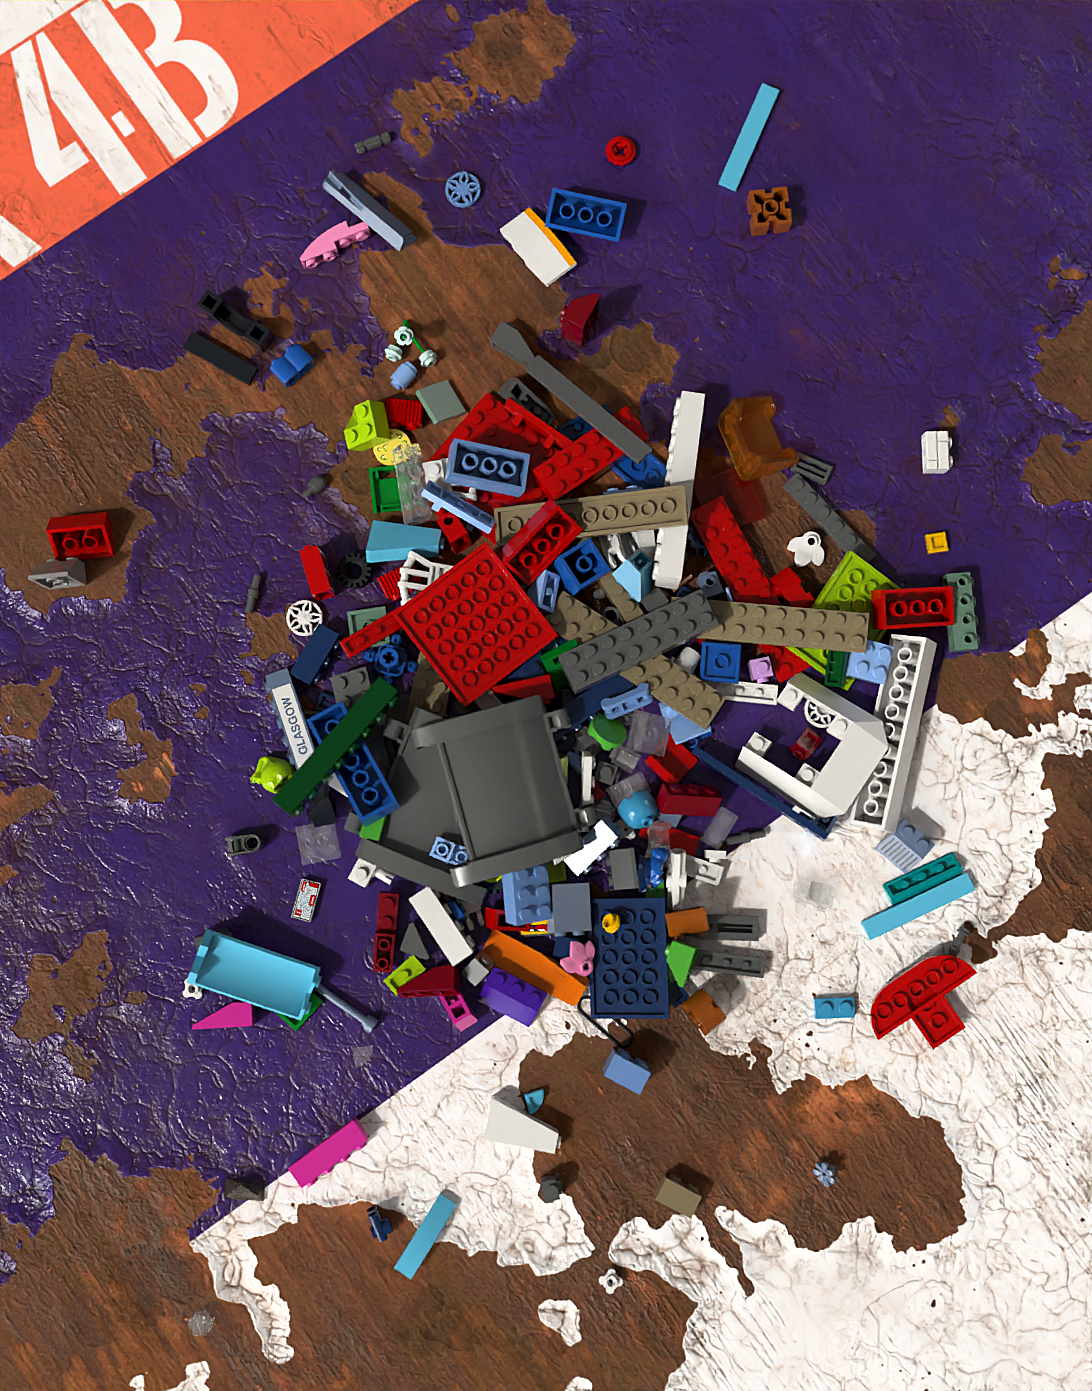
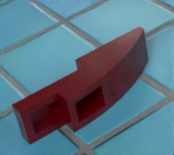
(386, 931)

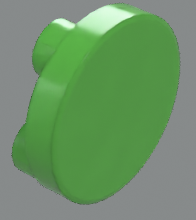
(607, 732)

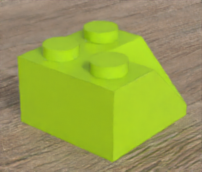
(367, 426)

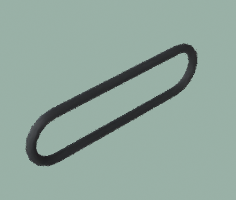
(598, 1027)

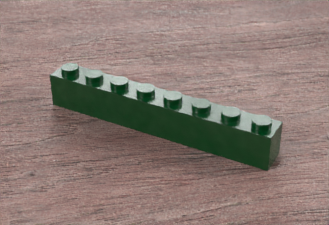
(336, 747)

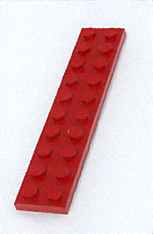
(741, 574)

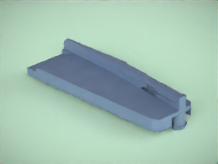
(369, 210)

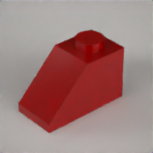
(496, 920)

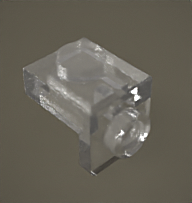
(658, 835)

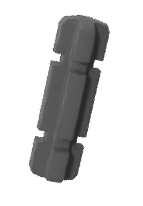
(372, 142)

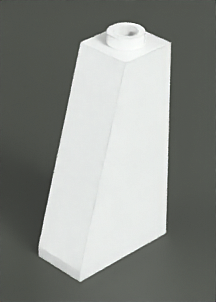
(517, 1128)

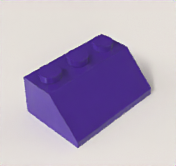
(511, 996)

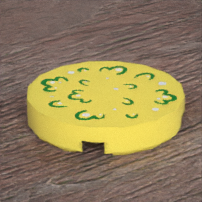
(384, 451)

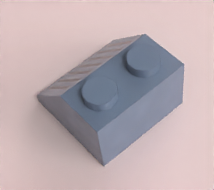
(905, 847)

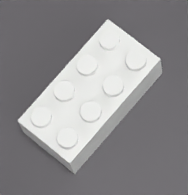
(442, 925)

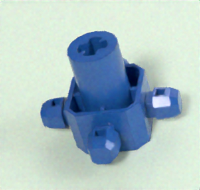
(398, 666)

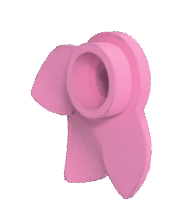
(578, 957)

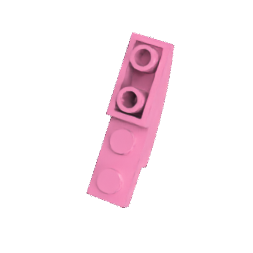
(326, 245)

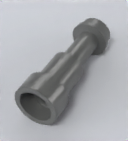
(953, 949)

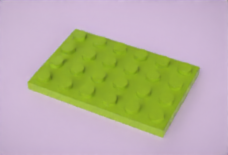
(850, 592)

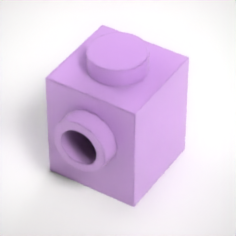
(760, 669)

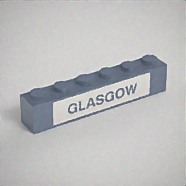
(290, 717)

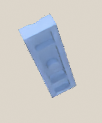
(458, 506)

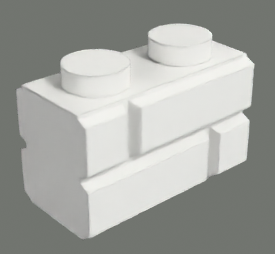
(936, 452)

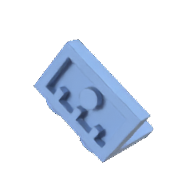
(681, 728)

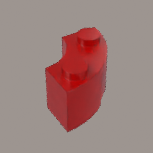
(788, 588)

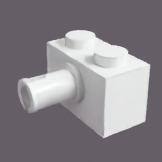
(364, 872)

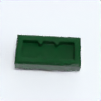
(836, 668)

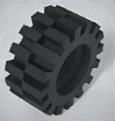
(343, 567)

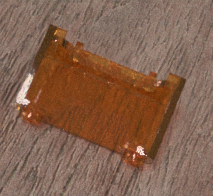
(752, 438)

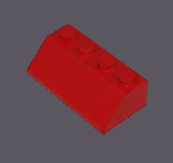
(539, 542)

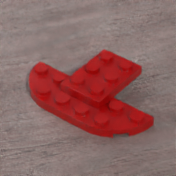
(920, 996)

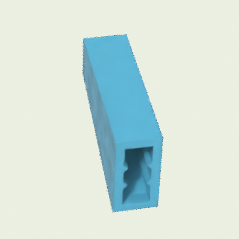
(395, 540)

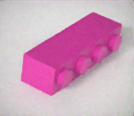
(328, 1152)

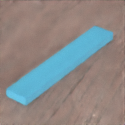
(748, 137)
(917, 906)

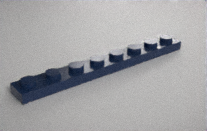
(767, 797)

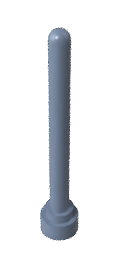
(367, 1021)

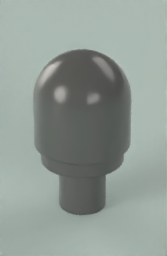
(314, 486)

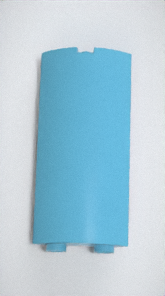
(254, 975)

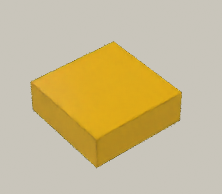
(936, 542)

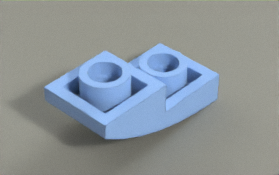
(449, 851)

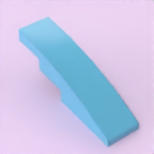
(425, 1236)

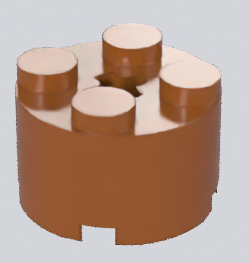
(703, 1011)

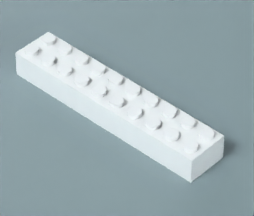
(680, 471)
(900, 710)

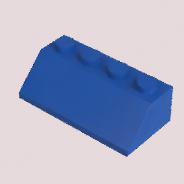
(586, 215)

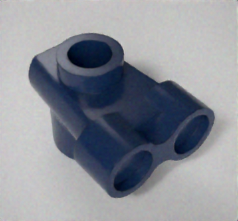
(380, 1227)

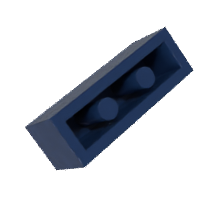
(316, 655)

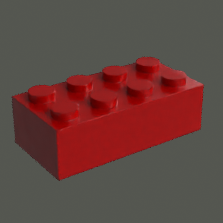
(912, 607)

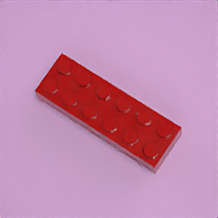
(584, 460)

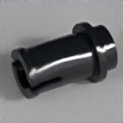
(909, 631)

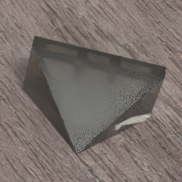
(244, 1189)

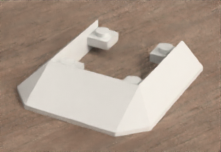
(847, 770)

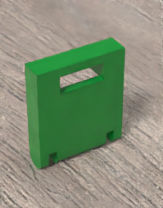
(384, 491)
(554, 669)

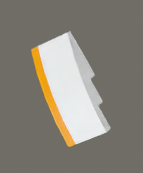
(538, 247)

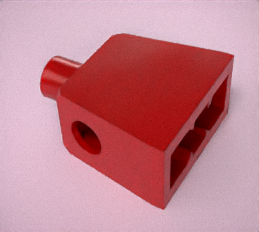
(453, 530)

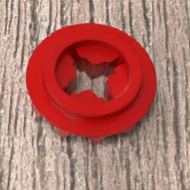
(620, 143)

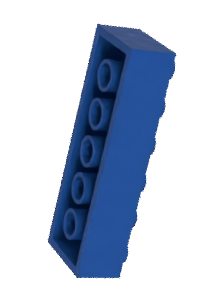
(360, 774)

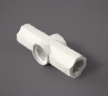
(676, 879)

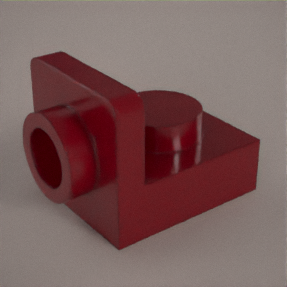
(805, 744)

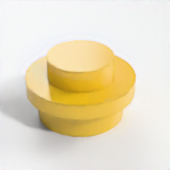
(611, 922)

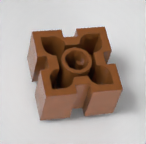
(775, 202)

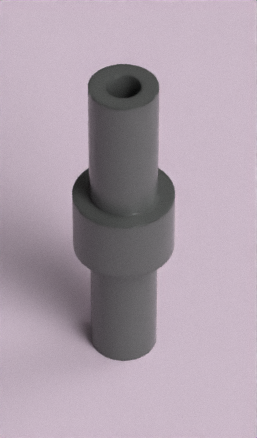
(253, 594)
(745, 837)

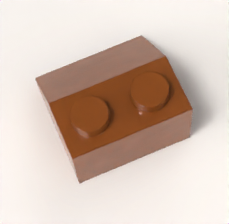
(687, 921)

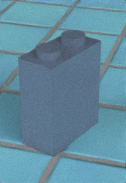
(569, 909)

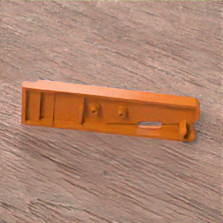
(534, 967)

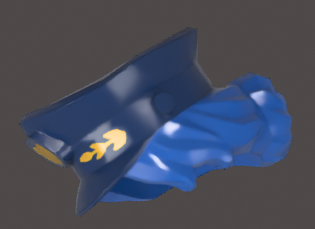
(651, 869)

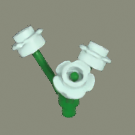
(405, 336)

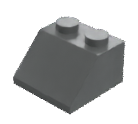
(623, 869)

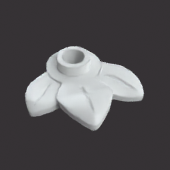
(804, 552)

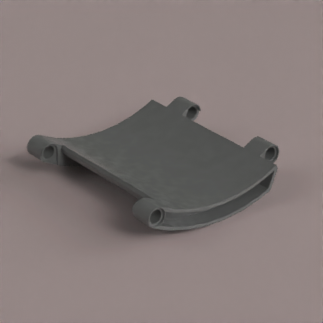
(508, 788)
(424, 814)

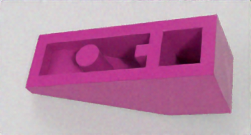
(459, 1010)
(233, 1015)

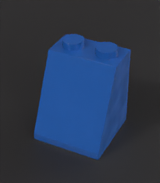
(579, 568)

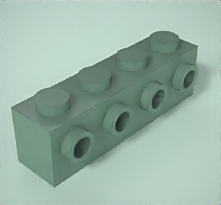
(962, 634)

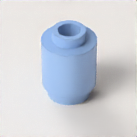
(403, 376)

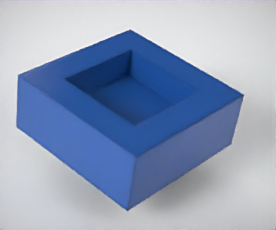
(458, 911)

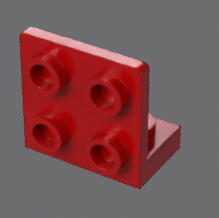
(674, 764)

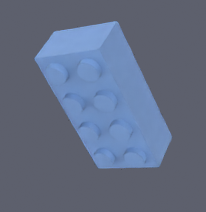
(487, 468)
(527, 895)

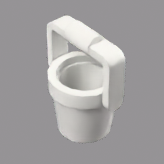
(687, 659)

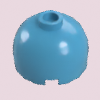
(638, 810)

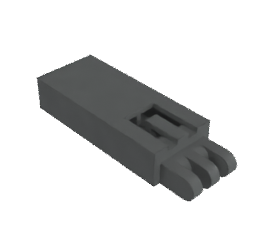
(732, 928)

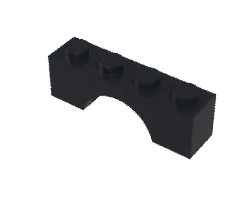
(226, 316)

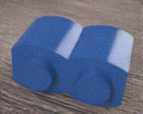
(292, 365)

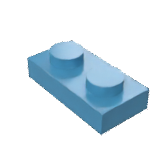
(834, 1007)

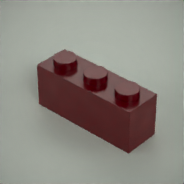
(688, 799)

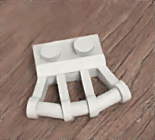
(436, 471)
(435, 571)

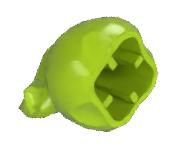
(272, 773)

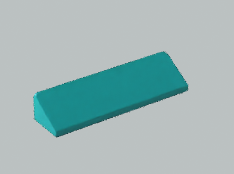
(922, 879)

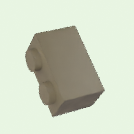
(678, 1195)

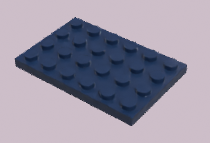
(631, 963)

